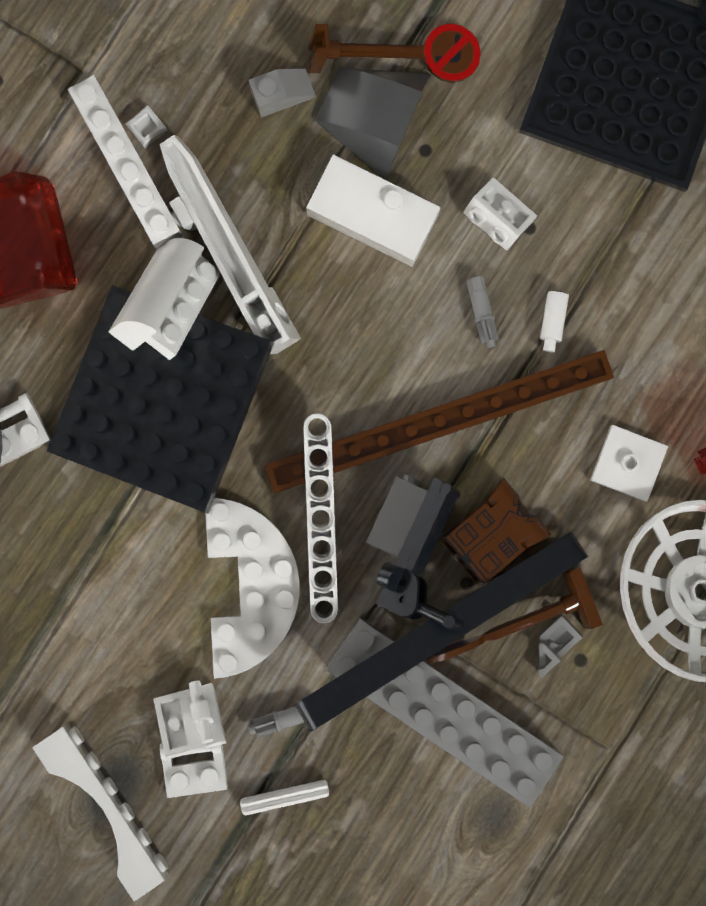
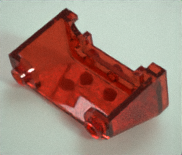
(32, 241)

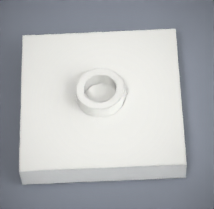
(629, 463)

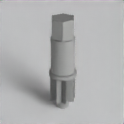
(482, 311)
(275, 722)

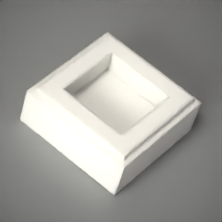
(146, 126)

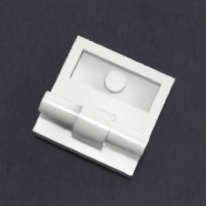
(189, 720)

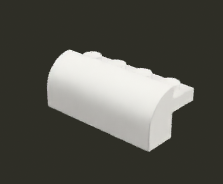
(166, 298)

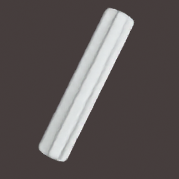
(284, 797)

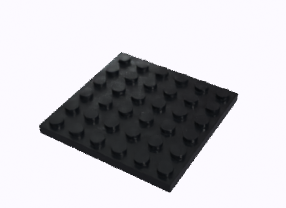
(625, 87)
(157, 417)

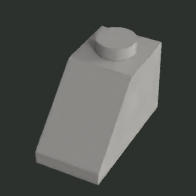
(280, 90)

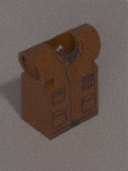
(494, 534)

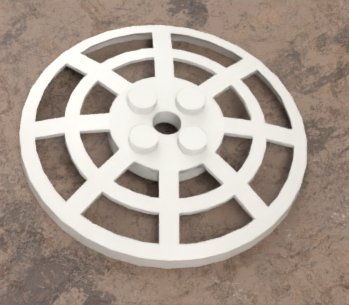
(678, 590)

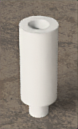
(554, 319)

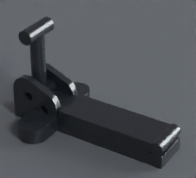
(402, 586)

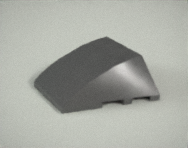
(372, 112)

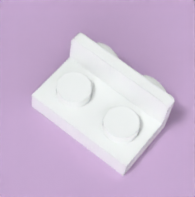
(499, 213)

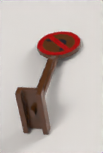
(448, 51)

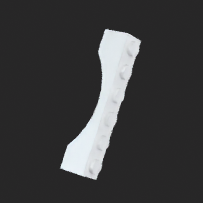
(124, 161)
(137, 863)

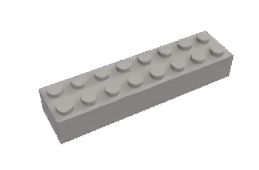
(455, 719)

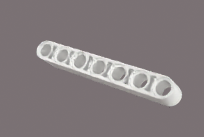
(326, 531)

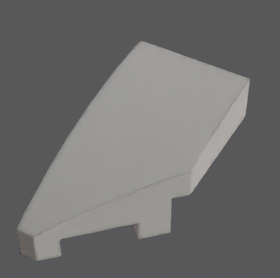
(555, 642)

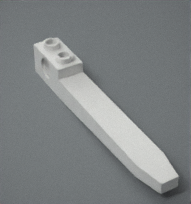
(253, 296)

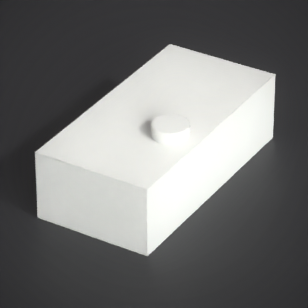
(372, 210)

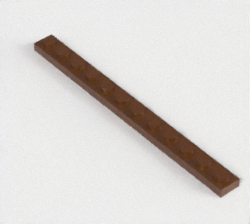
(447, 418)

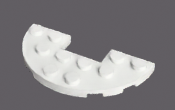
(266, 585)

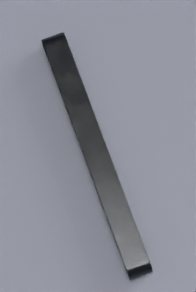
(433, 637)

